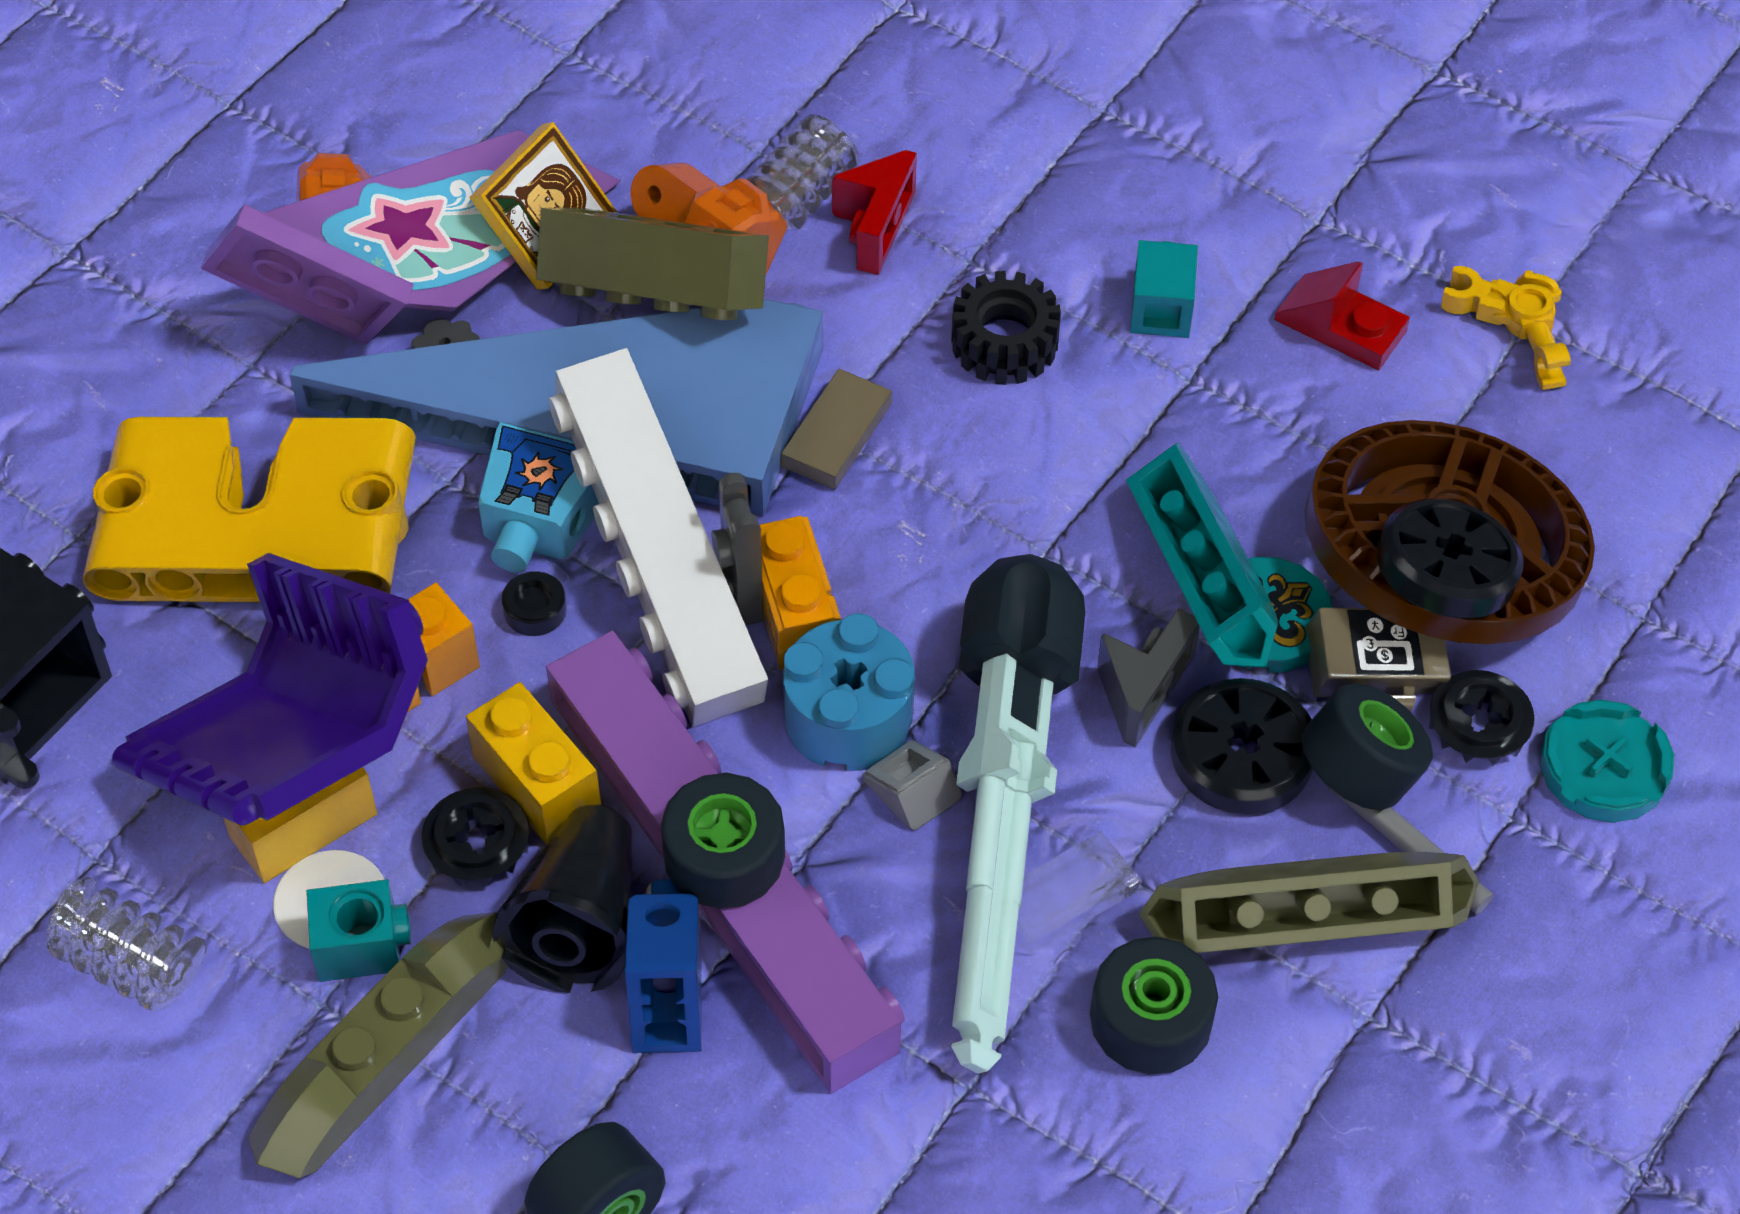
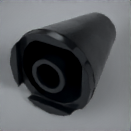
(572, 905)

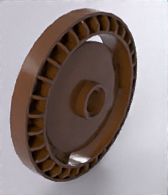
(1460, 465)

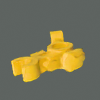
(1523, 307)

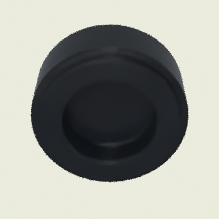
(534, 603)

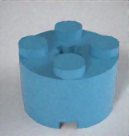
(848, 693)

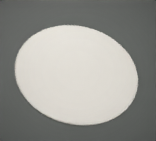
(313, 872)

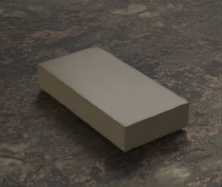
(836, 428)

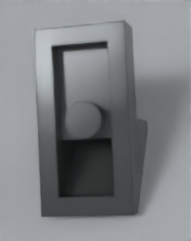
(1143, 680)

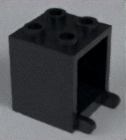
(47, 662)

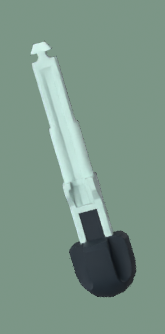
(1020, 648)

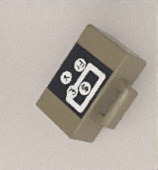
(1373, 651)

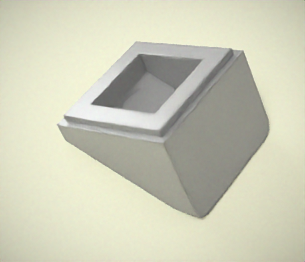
(914, 783)

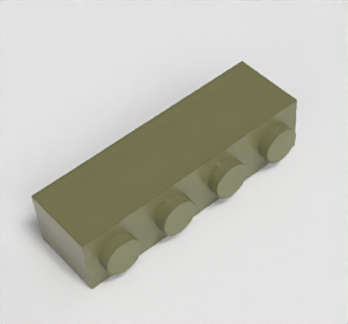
(652, 259)

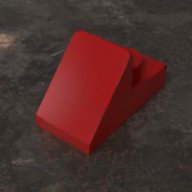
(876, 202)
(1335, 314)

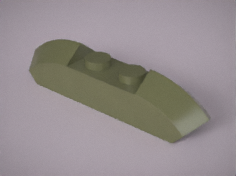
(1313, 900)
(377, 1045)

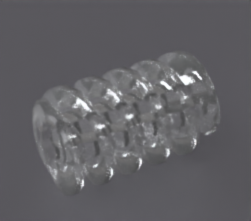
(803, 167)
(123, 946)

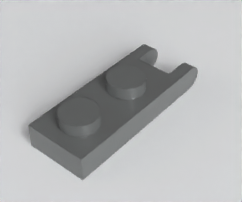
(739, 548)

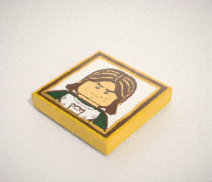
(536, 176)

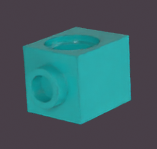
(1164, 288)
(341, 908)

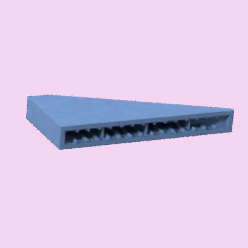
(717, 387)

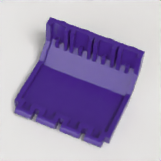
(307, 711)

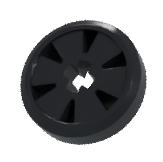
(1417, 563)
(1233, 778)

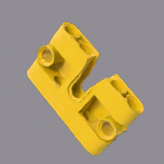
(177, 523)

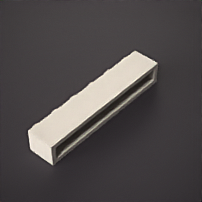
(658, 537)

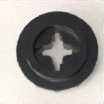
(1509, 716)
(497, 818)

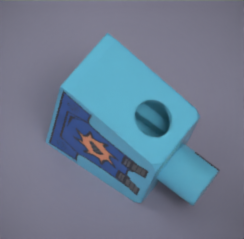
(532, 498)

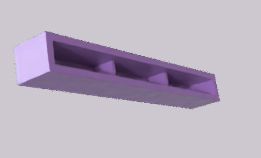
(778, 940)

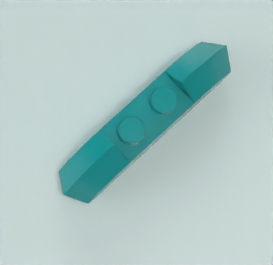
(1206, 558)

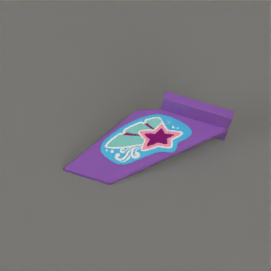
(376, 243)

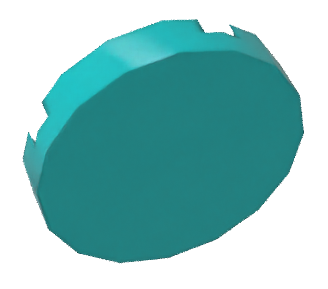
(1606, 761)

